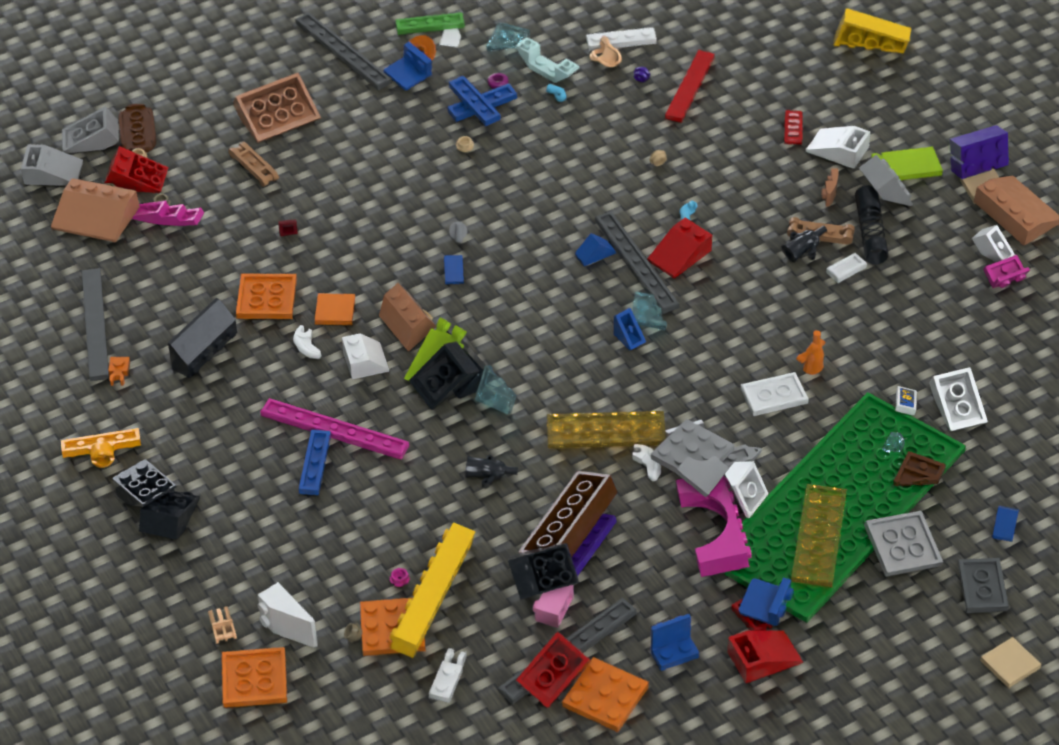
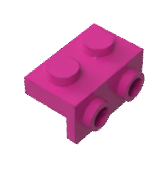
(1006, 271)

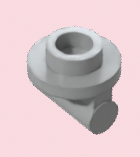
(458, 231)

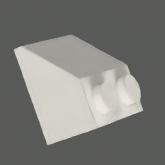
(363, 356)
(747, 486)

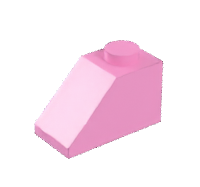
(553, 606)

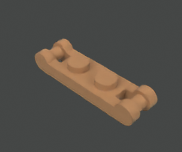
(254, 163)
(834, 233)

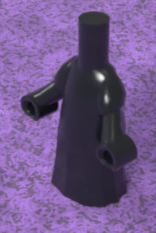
(802, 243)
(487, 468)

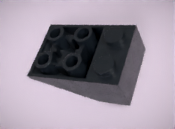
(141, 484)
(168, 514)
(542, 570)

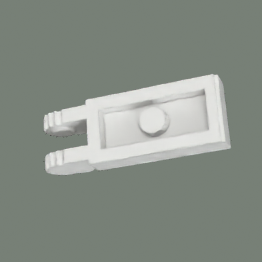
(447, 677)

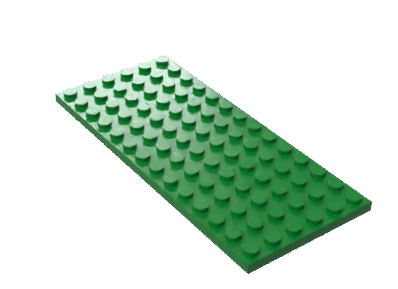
(850, 460)

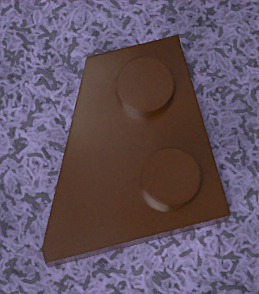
(919, 471)

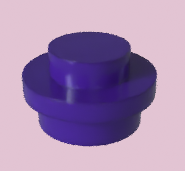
(641, 74)

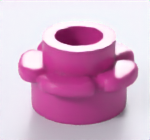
(399, 577)

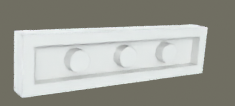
(623, 38)

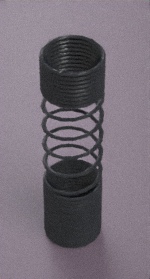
(869, 209)

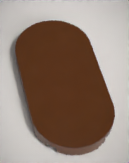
(137, 128)

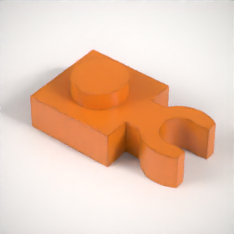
(118, 369)

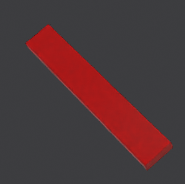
(689, 86)

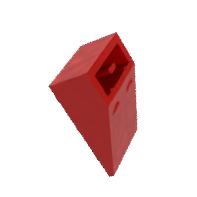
(135, 172)
(761, 653)

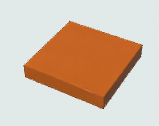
(334, 309)

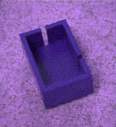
(979, 151)

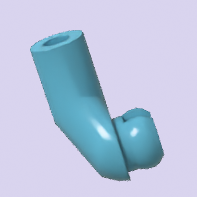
(559, 92)
(688, 209)

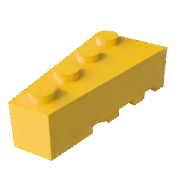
(871, 32)

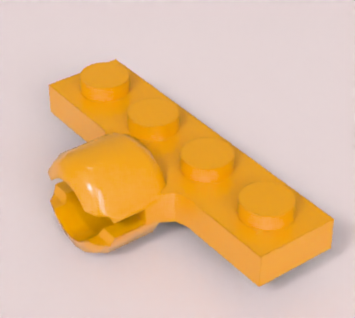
(101, 446)

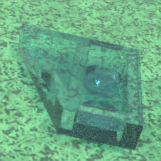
(506, 37)
(647, 311)
(494, 392)

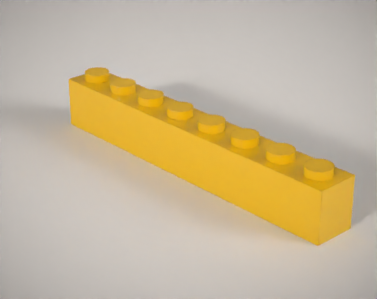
(432, 590)

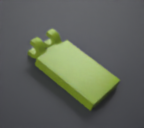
(913, 163)
(433, 342)

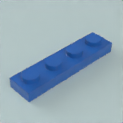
(495, 97)
(474, 100)
(314, 462)

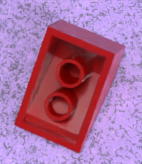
(681, 248)
(553, 669)

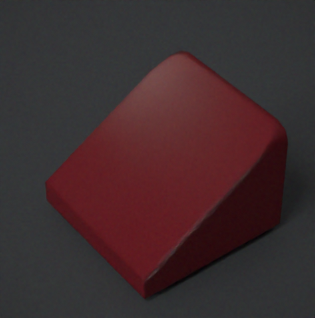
(287, 227)

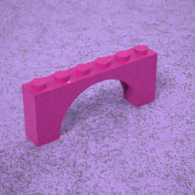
(729, 549)

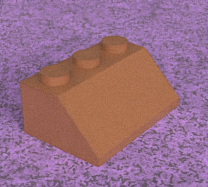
(405, 317)

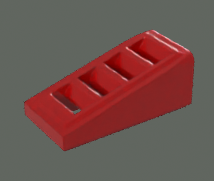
(793, 126)

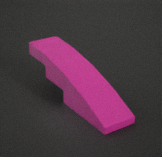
(163, 214)

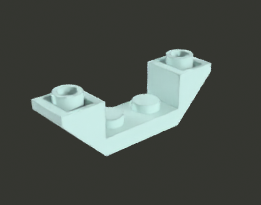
(554, 72)

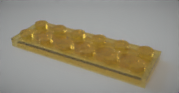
(605, 429)
(819, 535)

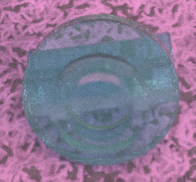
(894, 442)

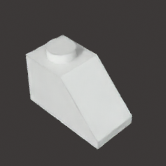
(993, 244)

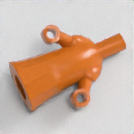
(813, 356)

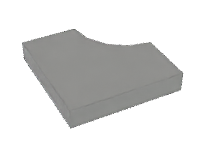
(702, 474)

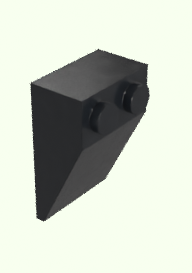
(443, 374)

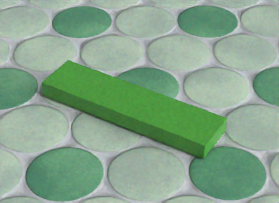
(429, 23)

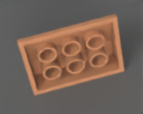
(276, 108)
(1015, 208)
(95, 210)

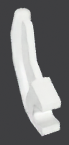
(303, 343)
(644, 458)

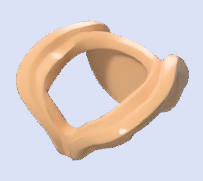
(610, 55)

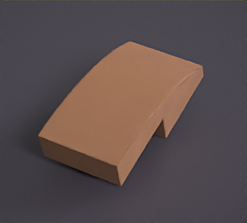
(830, 189)

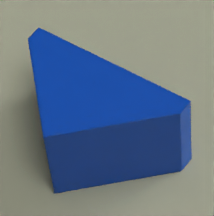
(593, 250)
(453, 269)
(627, 329)
(1005, 523)

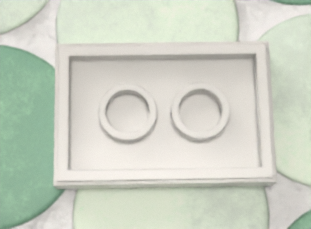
(774, 394)

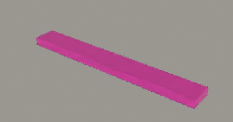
(339, 429)

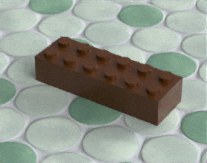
(573, 512)

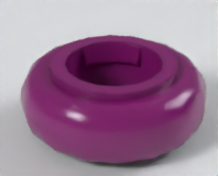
(497, 77)

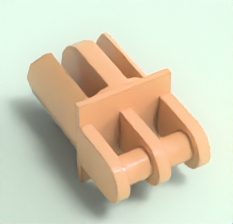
(223, 628)

